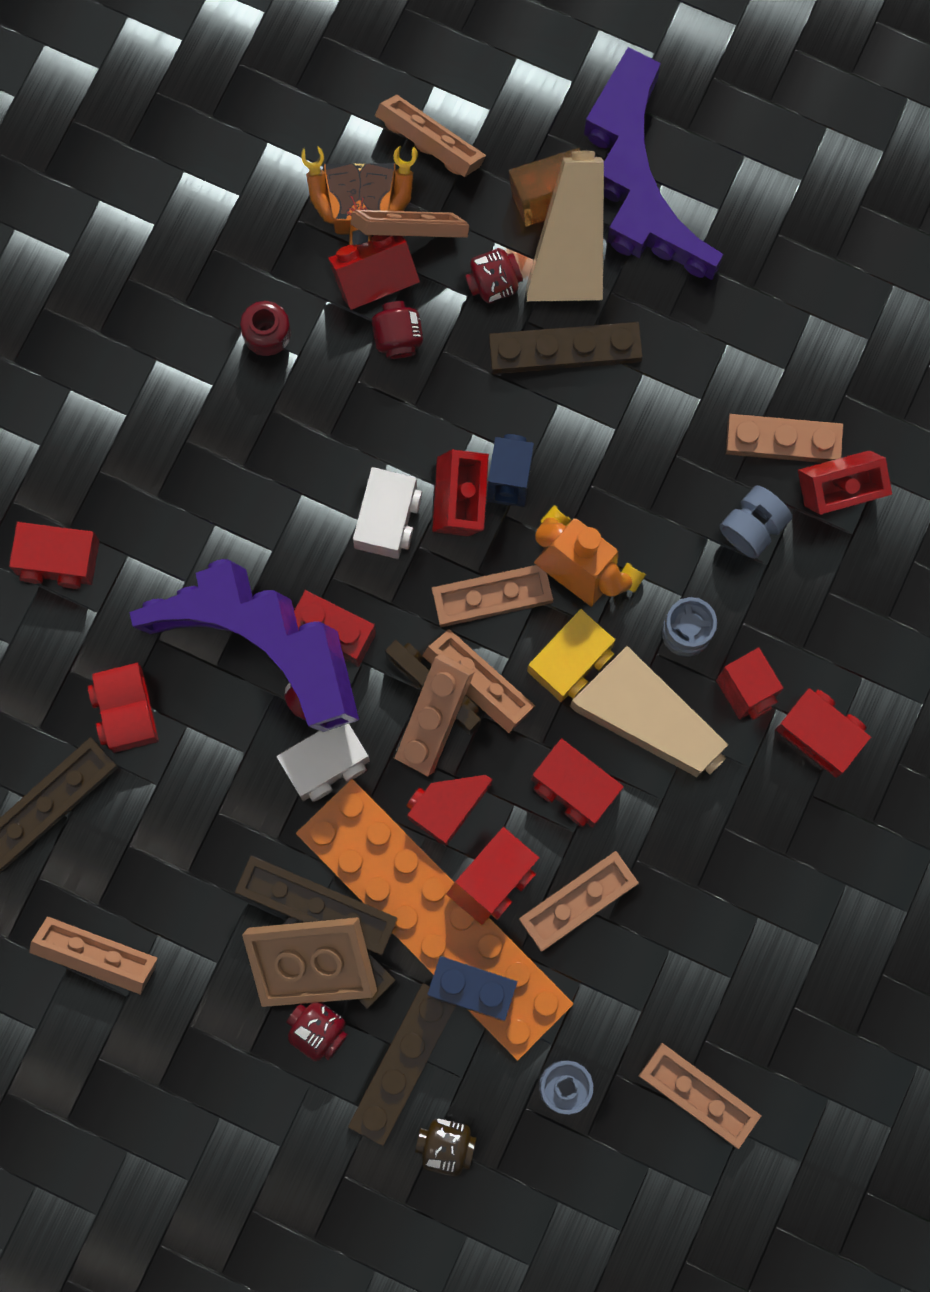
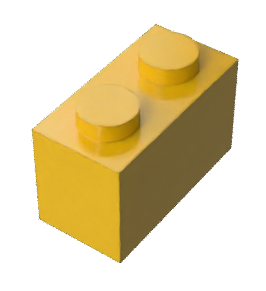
(571, 656)

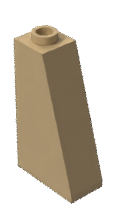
(571, 241)
(650, 714)

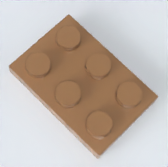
(310, 962)

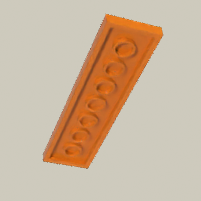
(400, 879)

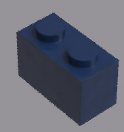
(510, 470)
(472, 988)

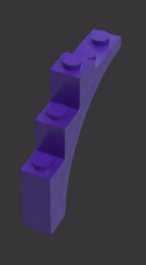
(645, 215)
(307, 656)

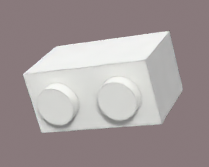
(386, 513)
(323, 761)

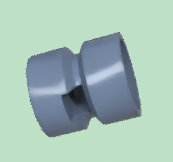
(758, 519)
(689, 626)
(566, 1087)

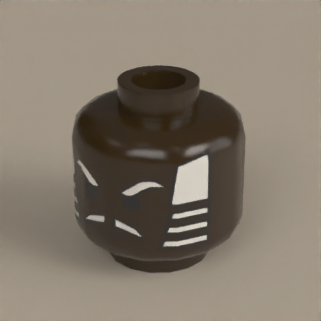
(446, 1147)

